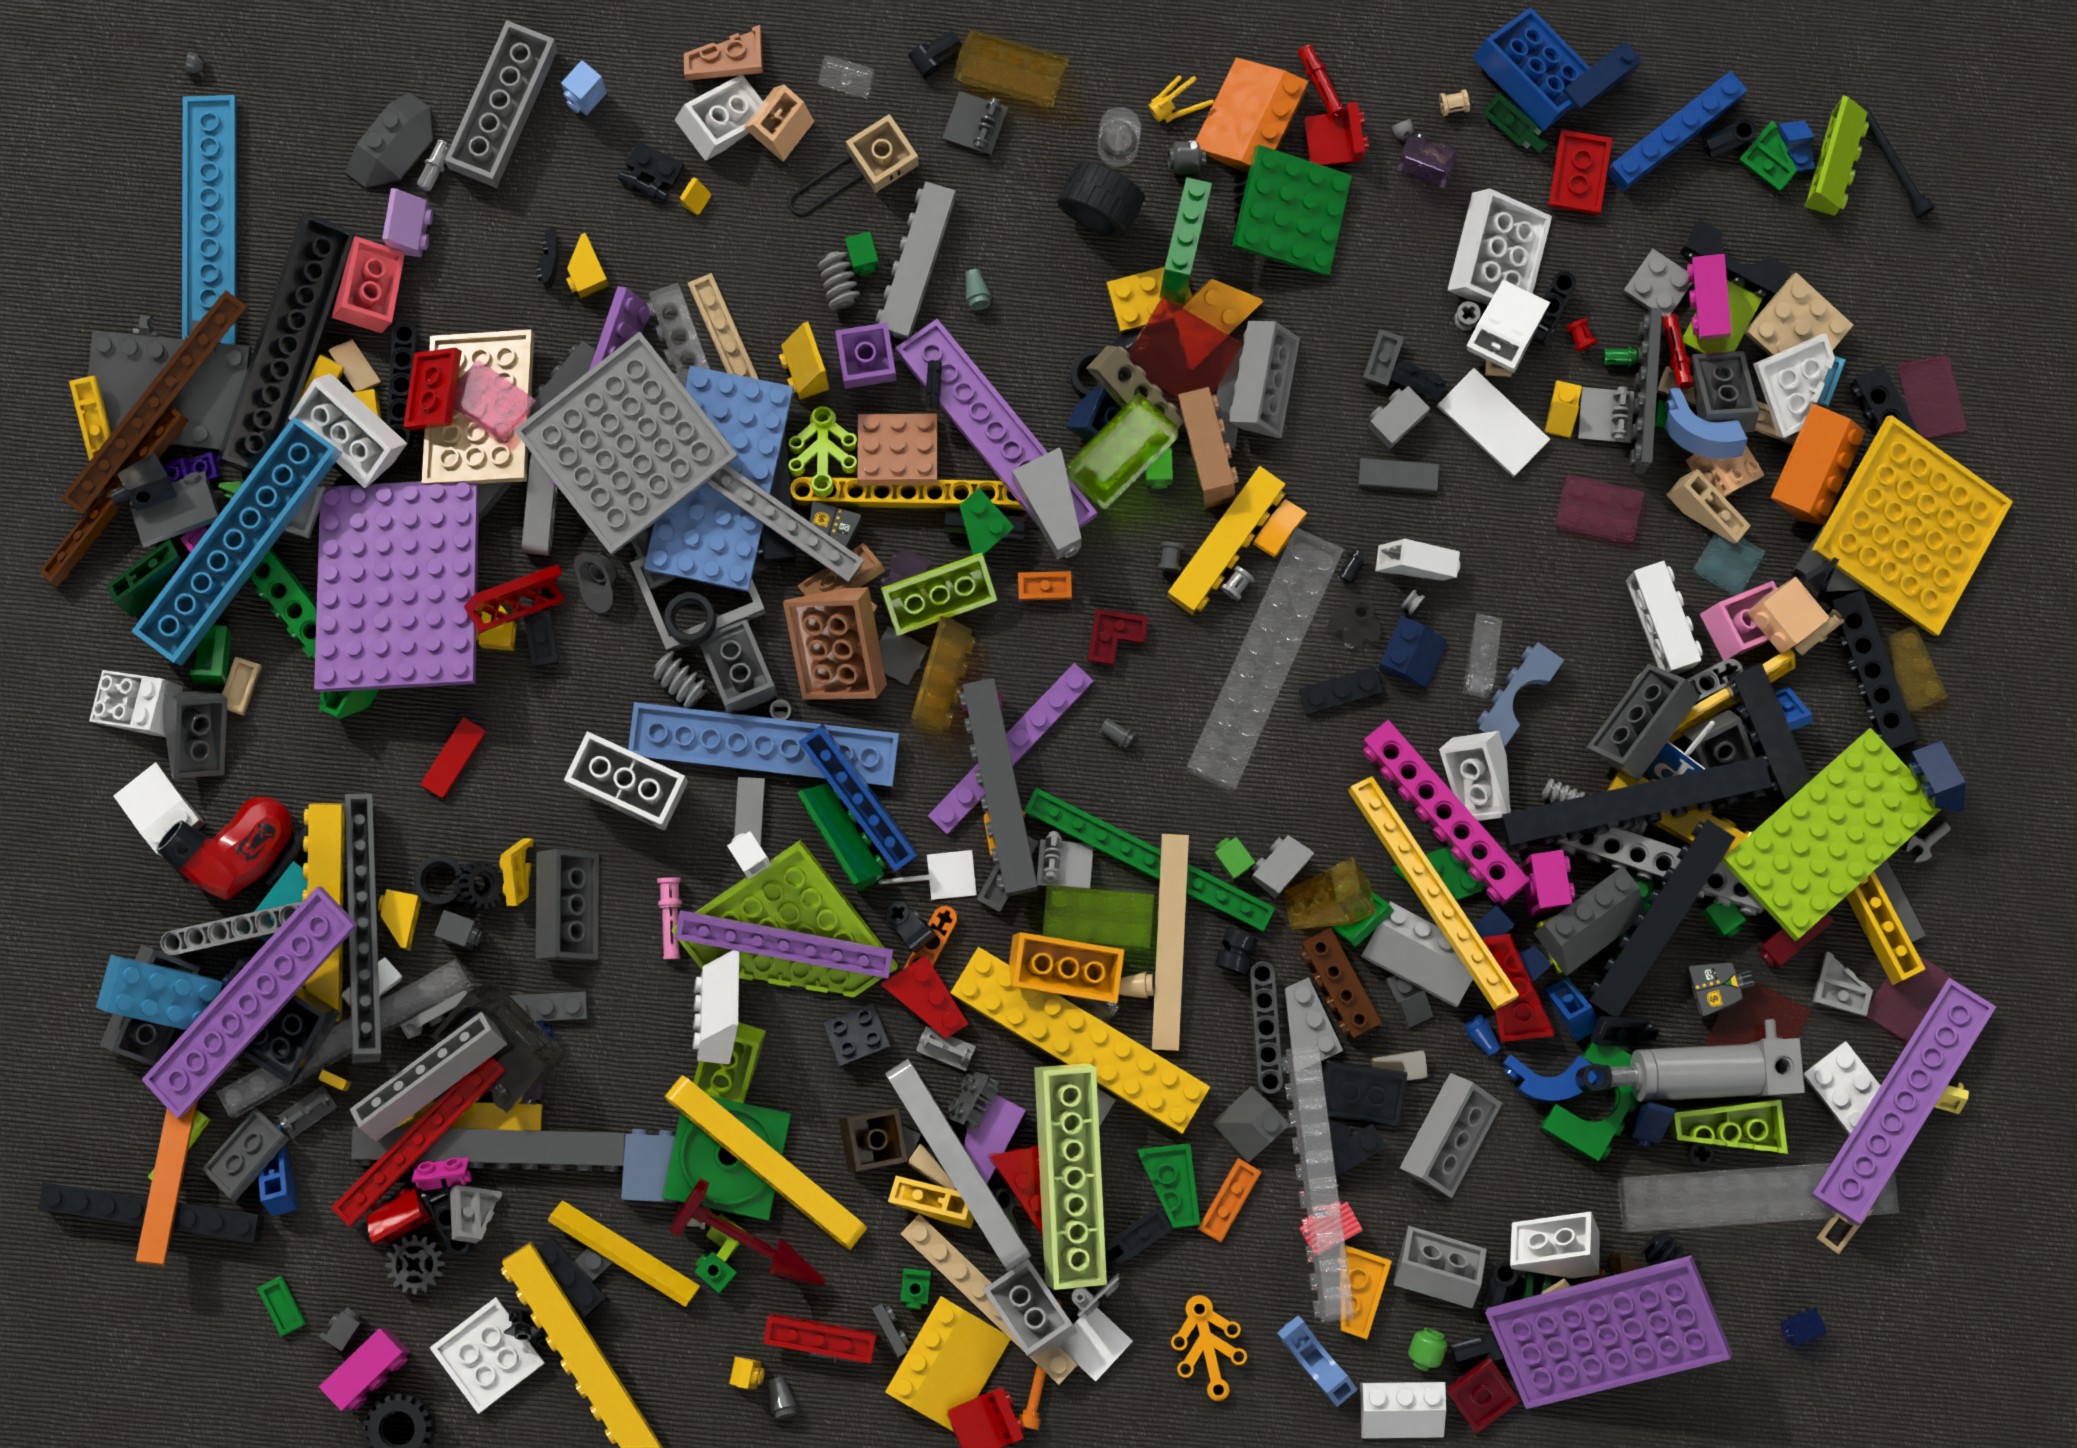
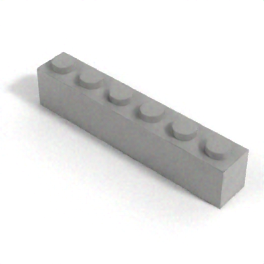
(917, 259)
(428, 1076)

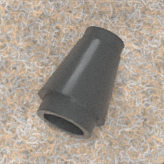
(781, 1400)

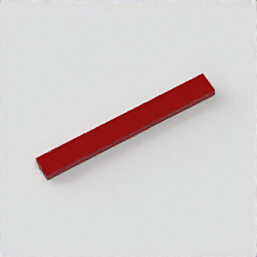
(417, 1141)

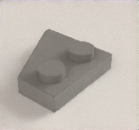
(1840, 988)
(471, 1211)

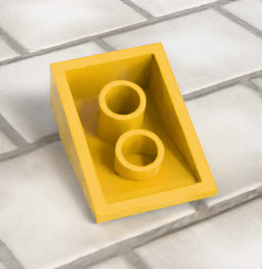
(804, 363)

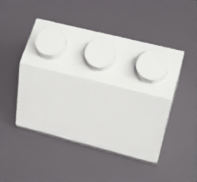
(1403, 1409)

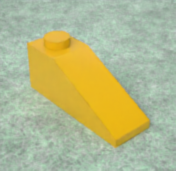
(931, 1201)

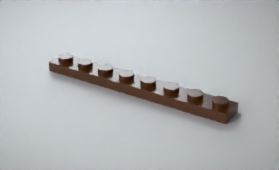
(103, 509)

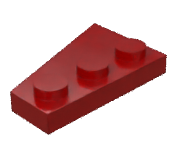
(927, 997)

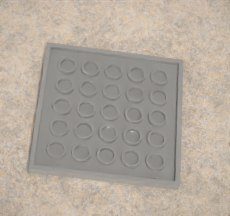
(625, 443)

